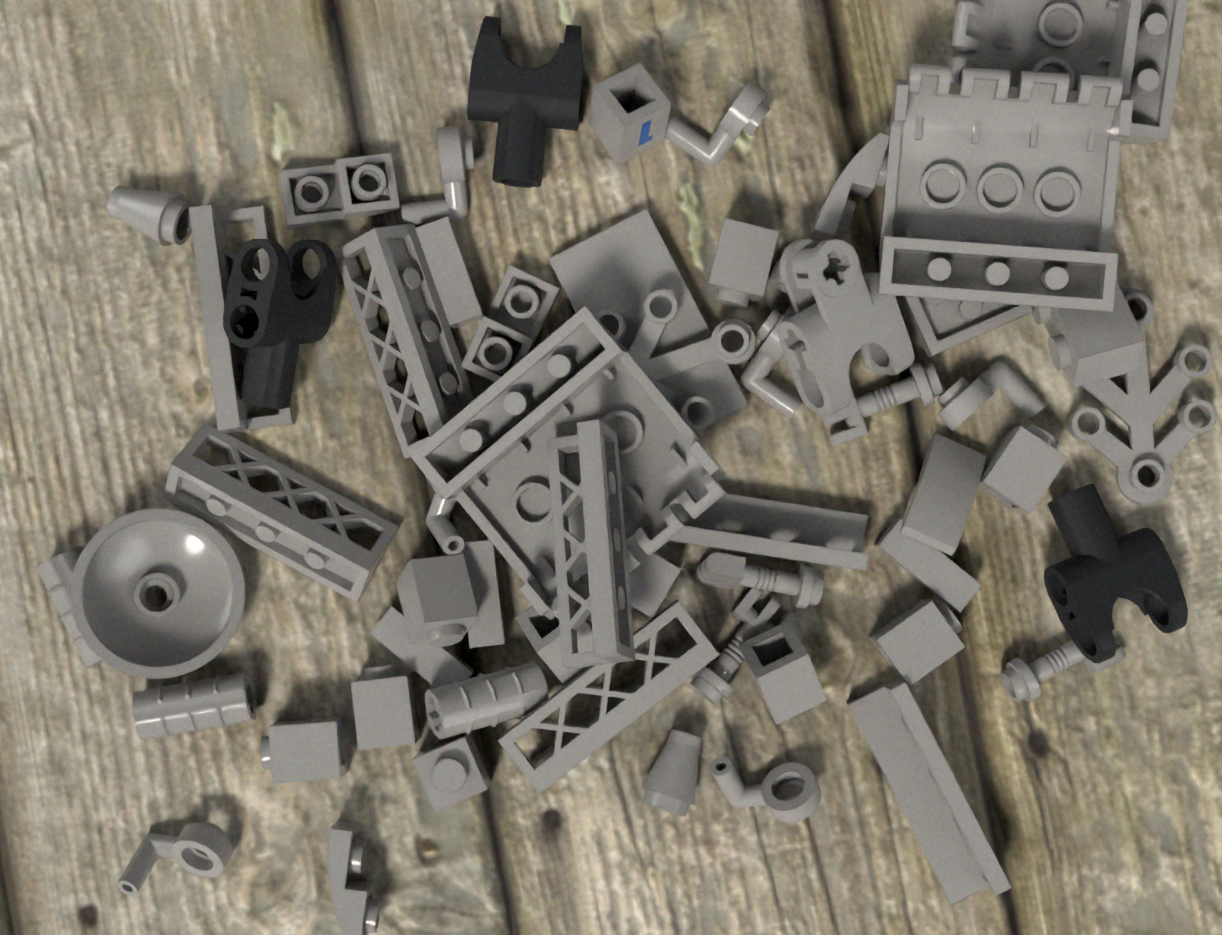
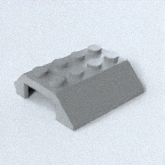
(1081, 38)
(1003, 188)
(498, 457)

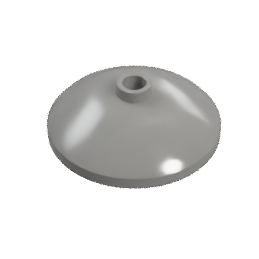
(166, 552)

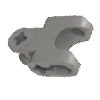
(834, 319)

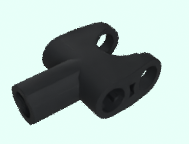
(524, 101)
(277, 315)
(1108, 568)

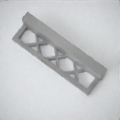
(213, 279)
(415, 333)
(272, 518)
(779, 531)
(602, 545)
(614, 714)
(927, 791)

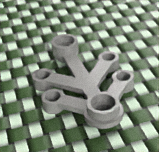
(682, 358)
(1140, 410)

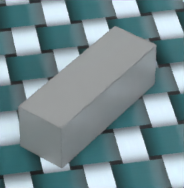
(449, 273)
(928, 567)
(485, 583)
(434, 664)

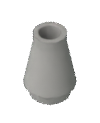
(154, 213)
(674, 775)

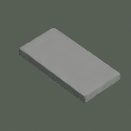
(618, 274)

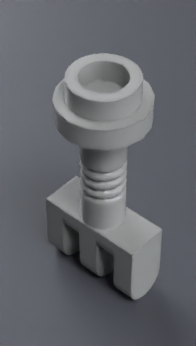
(922, 384)
(730, 570)
(1023, 680)
(712, 681)

